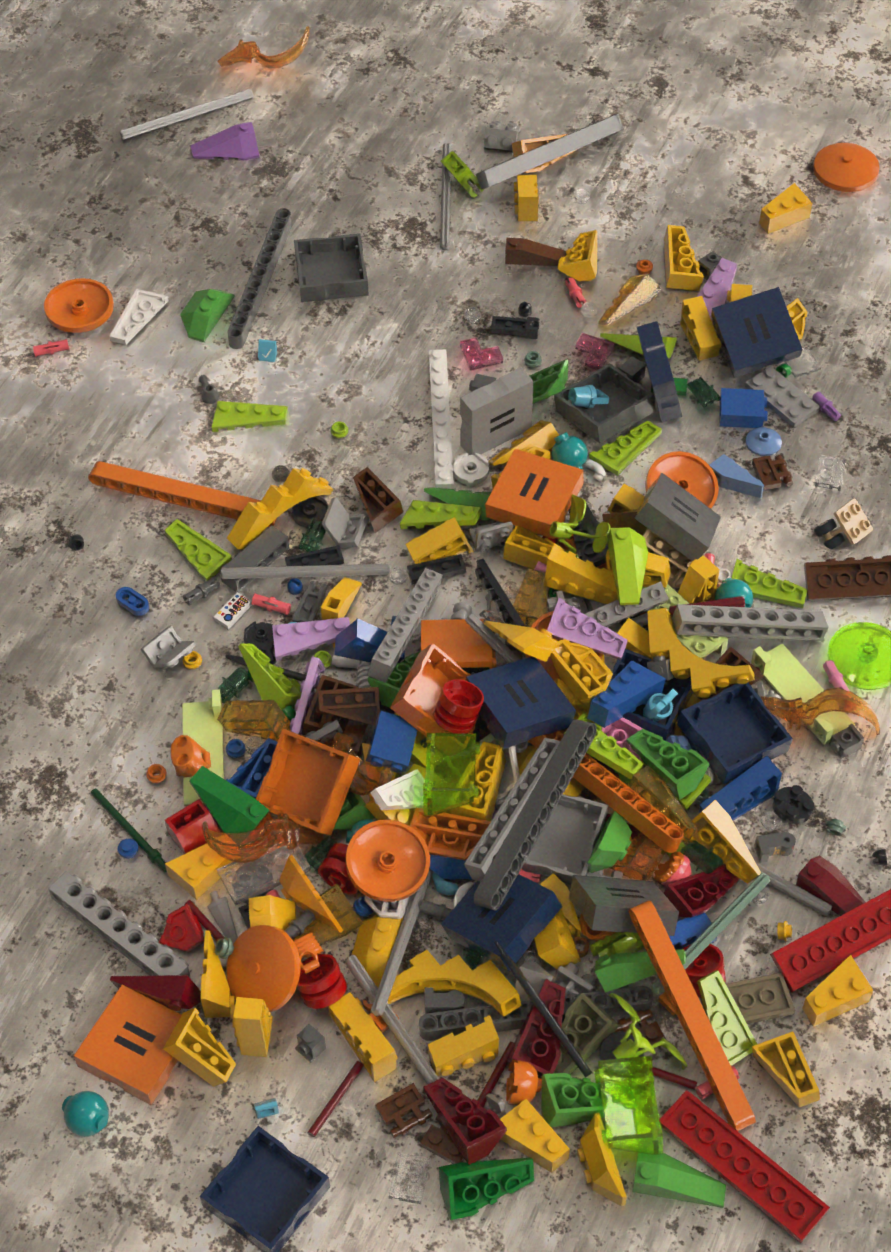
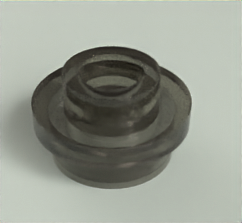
(280, 473)

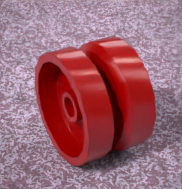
(334, 870)
(707, 962)
(322, 985)

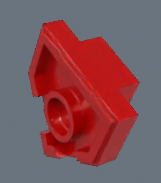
(182, 930)

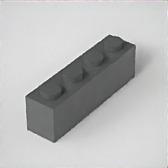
(258, 553)

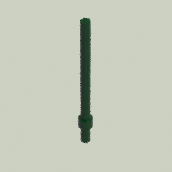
(152, 854)

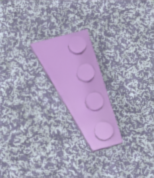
(719, 282)
(578, 628)
(304, 635)
(307, 688)

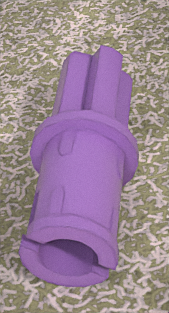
(826, 406)

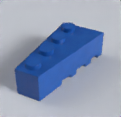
(625, 693)
(748, 789)

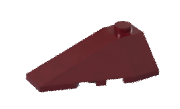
(829, 884)
(700, 891)
(169, 990)
(536, 1040)
(468, 1123)

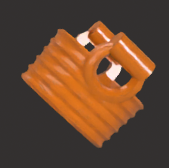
(187, 756)
(308, 947)

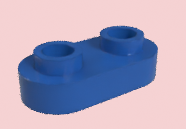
(133, 602)

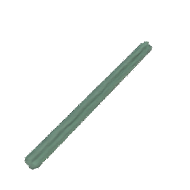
(719, 924)

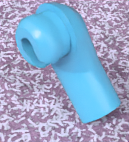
(444, 887)

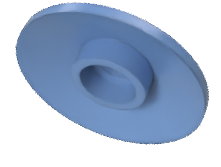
(763, 441)

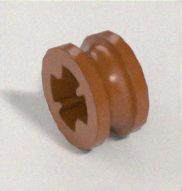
(581, 940)

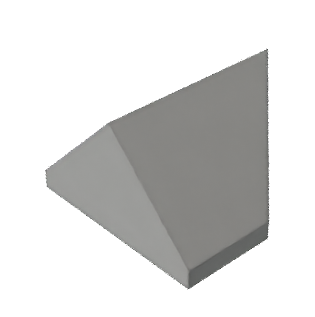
(535, 976)

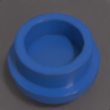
(235, 748)
(128, 848)
(362, 907)

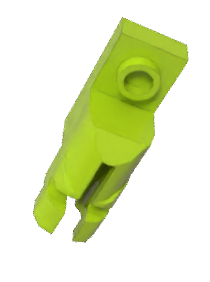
(461, 172)
(617, 943)

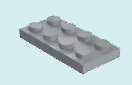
(783, 396)

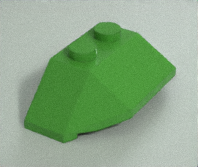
(204, 312)
(549, 381)
(611, 844)

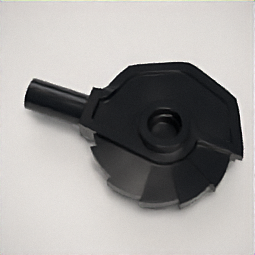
(262, 637)

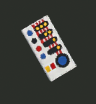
(232, 610)

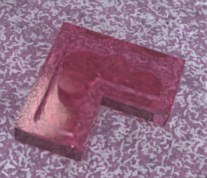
(598, 350)
(480, 358)

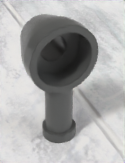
(209, 393)

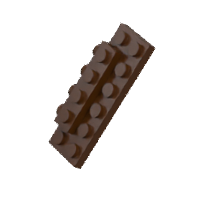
(848, 578)

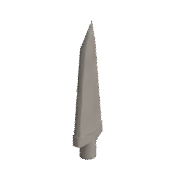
(222, 915)

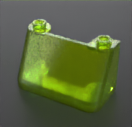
(449, 772)
(630, 1105)

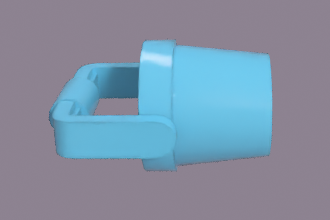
(587, 396)
(659, 706)

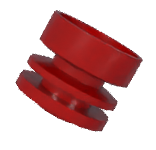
(458, 706)

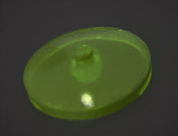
(862, 655)

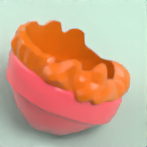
(674, 869)

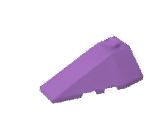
(232, 142)

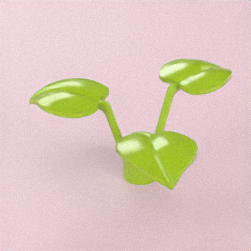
(565, 530)
(629, 1048)

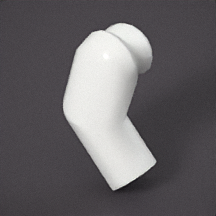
(597, 468)

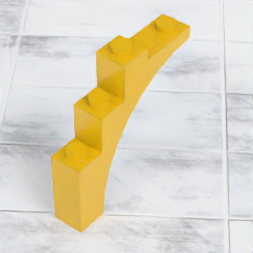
(276, 501)
(683, 663)
(483, 982)

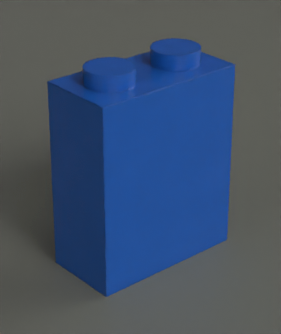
(742, 408)
(391, 742)

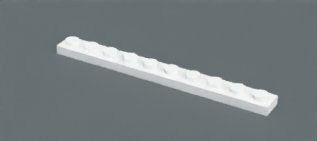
(441, 419)

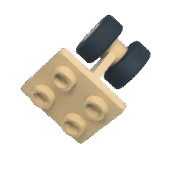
(851, 521)

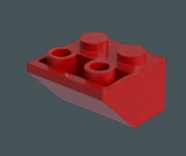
(186, 826)

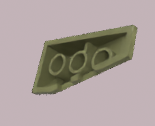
(586, 1028)

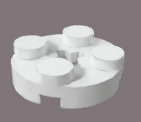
(472, 477)

